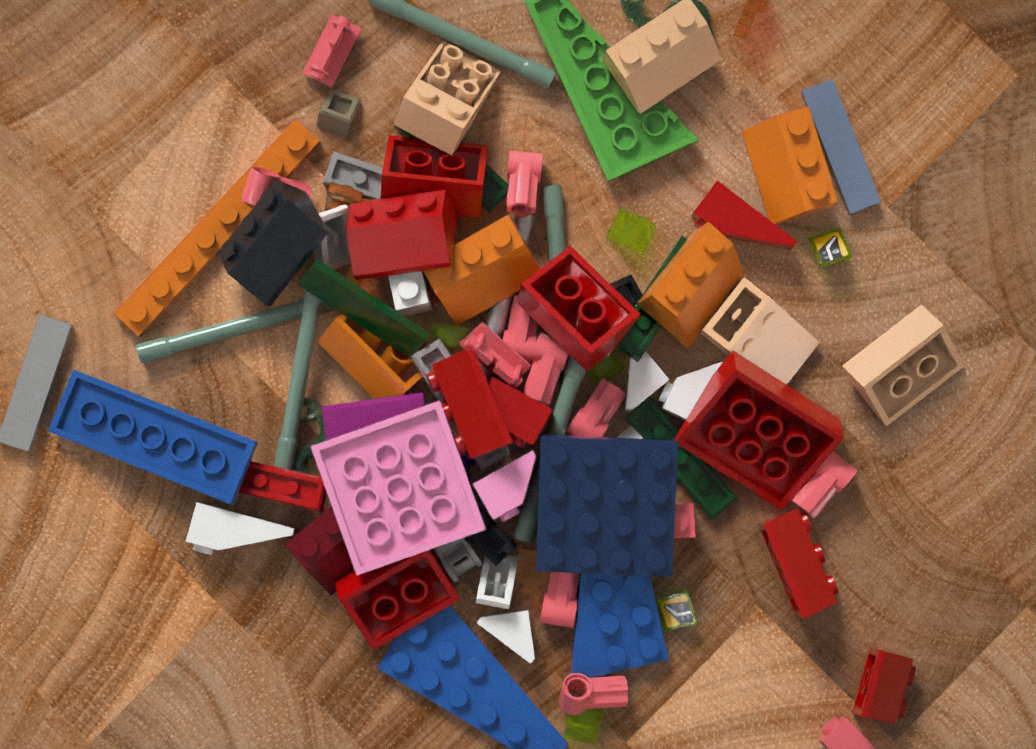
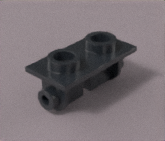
(493, 541)

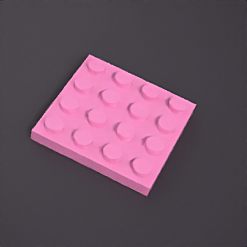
(398, 487)

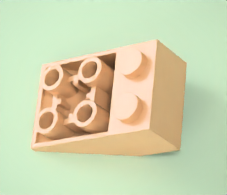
(446, 97)
(760, 332)

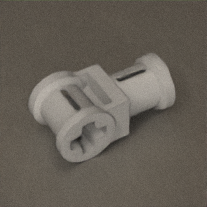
(453, 552)

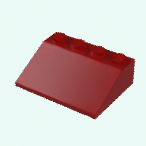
(759, 431)

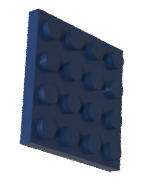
(606, 505)

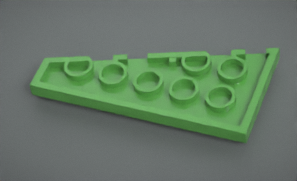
(611, 123)

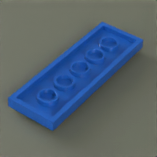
(153, 437)

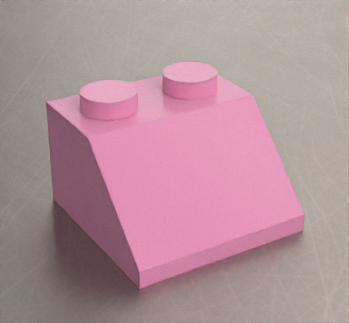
(506, 487)

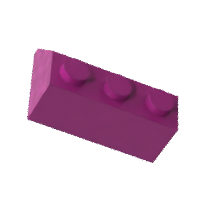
(351, 416)

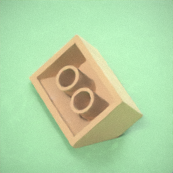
(662, 55)
(904, 365)

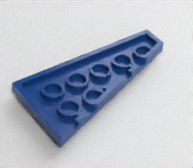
(616, 625)
(461, 675)

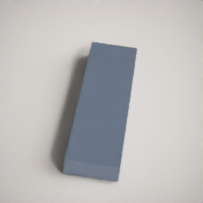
(841, 147)

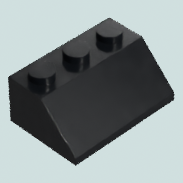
(273, 241)

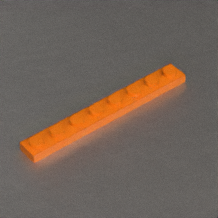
(210, 233)

